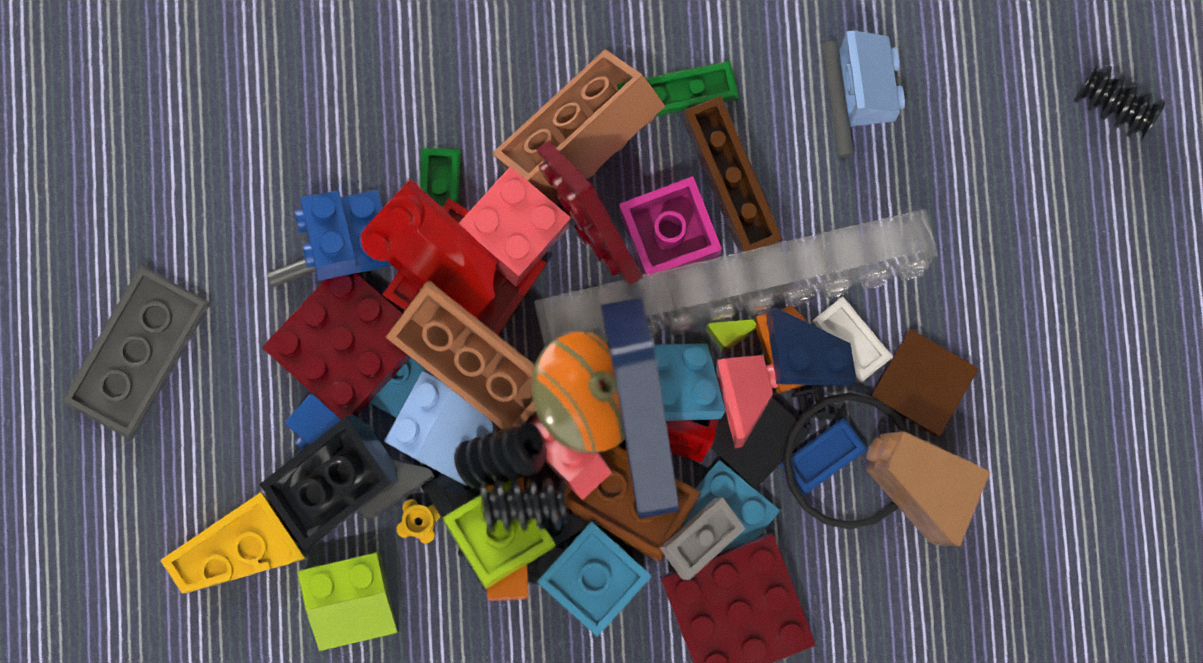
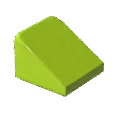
(730, 333)

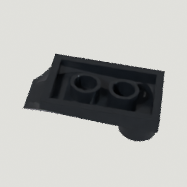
(330, 480)

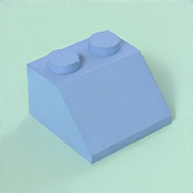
(870, 78)
(435, 424)

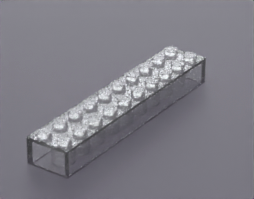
(755, 279)

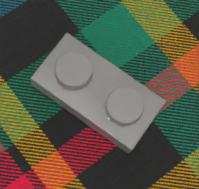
(702, 538)

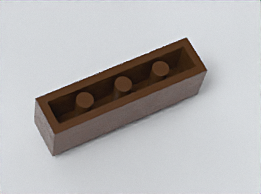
(731, 176)

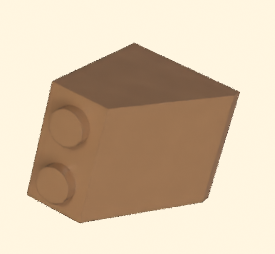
(927, 485)

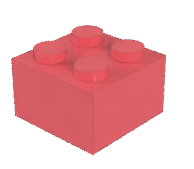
(515, 224)

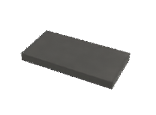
(136, 352)

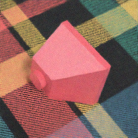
(746, 392)

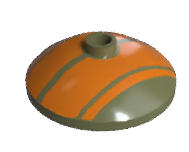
(570, 395)

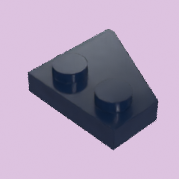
(807, 353)

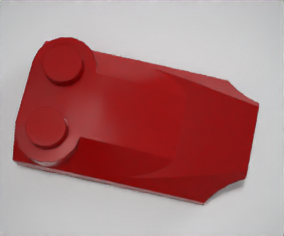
(431, 247)

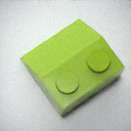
(348, 601)

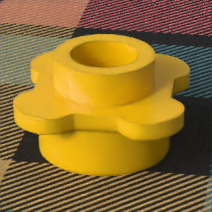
(408, 527)

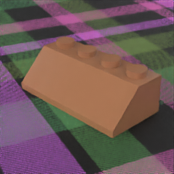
(584, 121)
(466, 357)

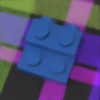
(334, 232)

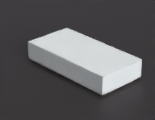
(846, 324)

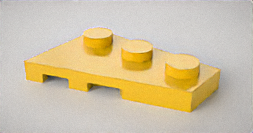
(233, 548)

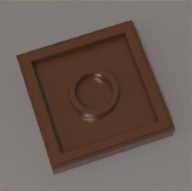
(924, 383)

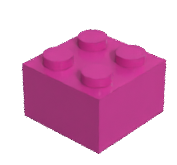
(669, 227)

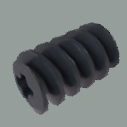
(1120, 101)
(501, 456)
(523, 505)

